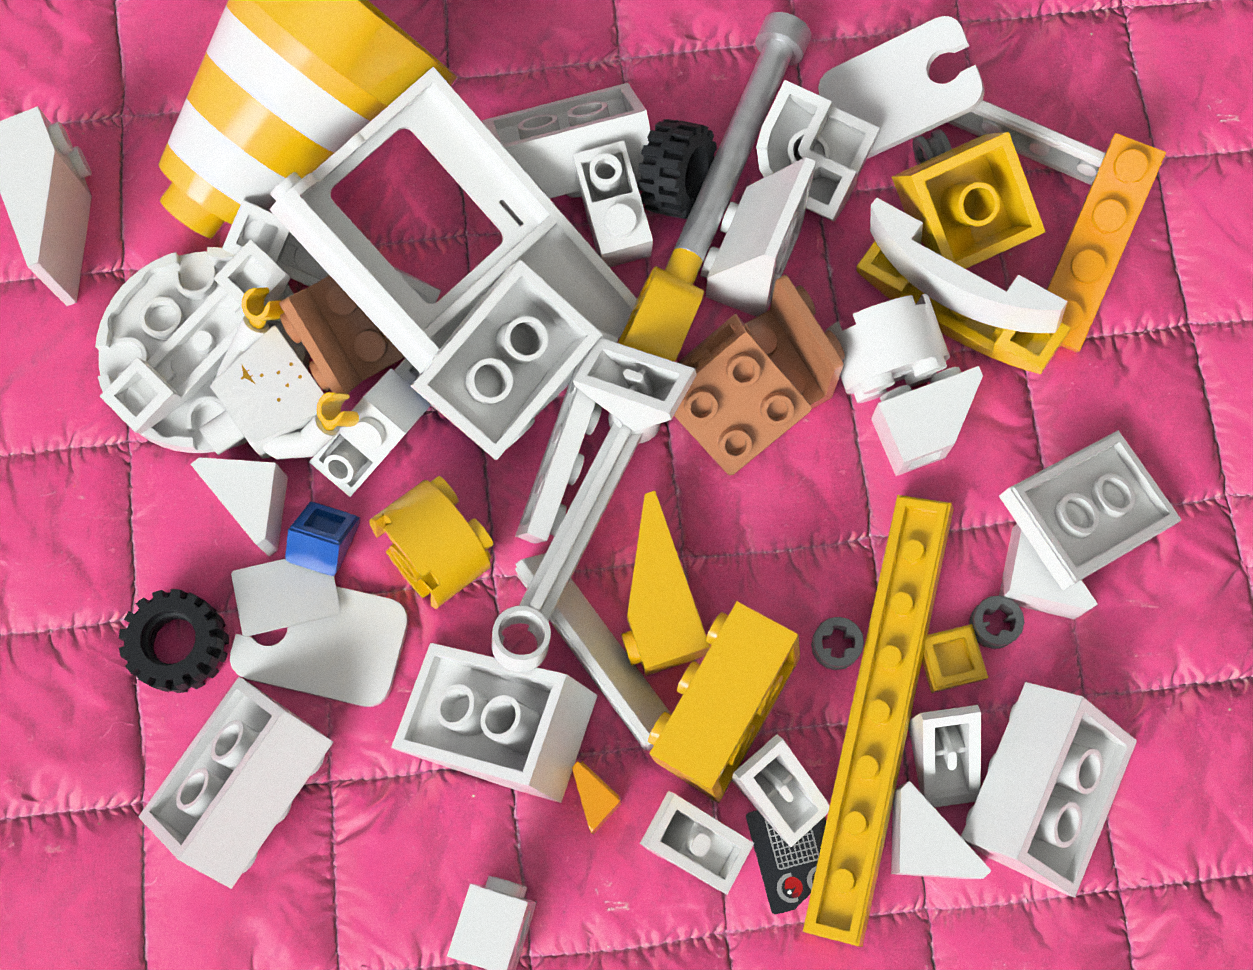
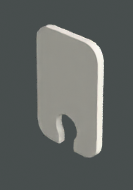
(894, 86)
(334, 657)

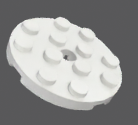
(147, 315)

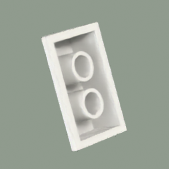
(549, 135)
(234, 783)
(1049, 787)

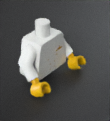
(271, 392)

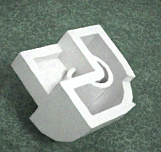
(810, 127)

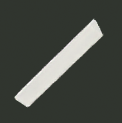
(1034, 141)
(602, 657)

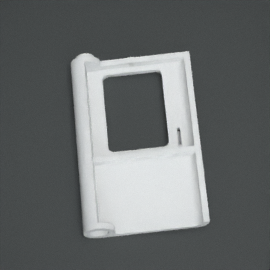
(499, 186)

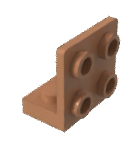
(337, 336)
(798, 343)
(737, 397)

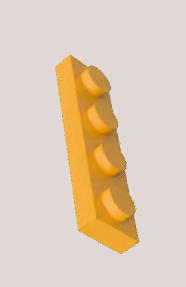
(1102, 232)

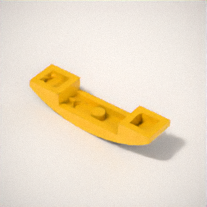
(1011, 347)

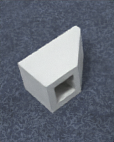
(613, 204)
(384, 419)
(926, 421)

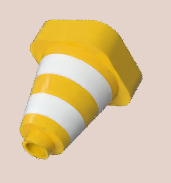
(281, 98)

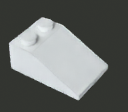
(46, 198)
(759, 239)
(506, 359)
(496, 721)

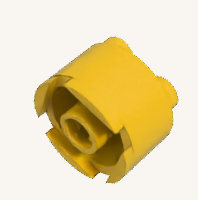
(433, 541)

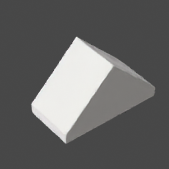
(633, 383)
(251, 493)
(1033, 586)
(948, 754)
(781, 790)
(927, 843)

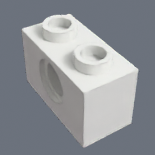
(492, 925)

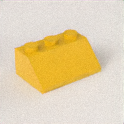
(725, 700)

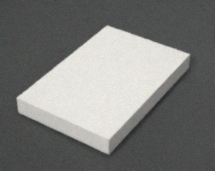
(1089, 509)

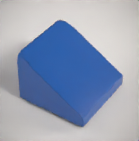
(320, 538)

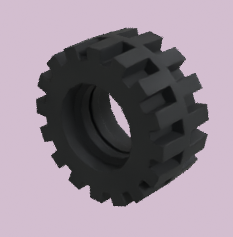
(675, 166)
(147, 622)

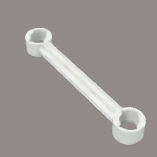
(568, 545)

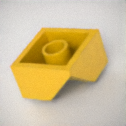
(971, 200)

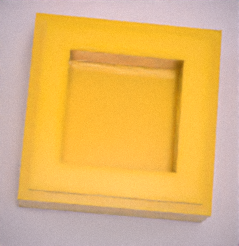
(953, 659)

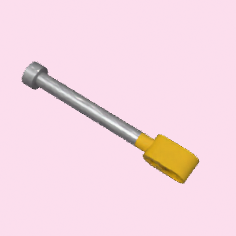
(668, 296)

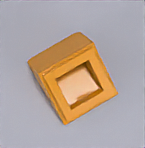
(596, 796)

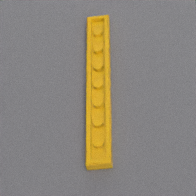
(878, 721)

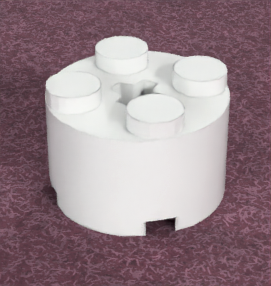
(891, 345)

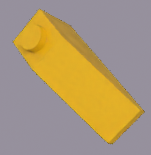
(661, 606)

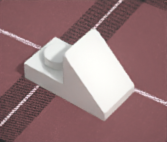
(696, 843)

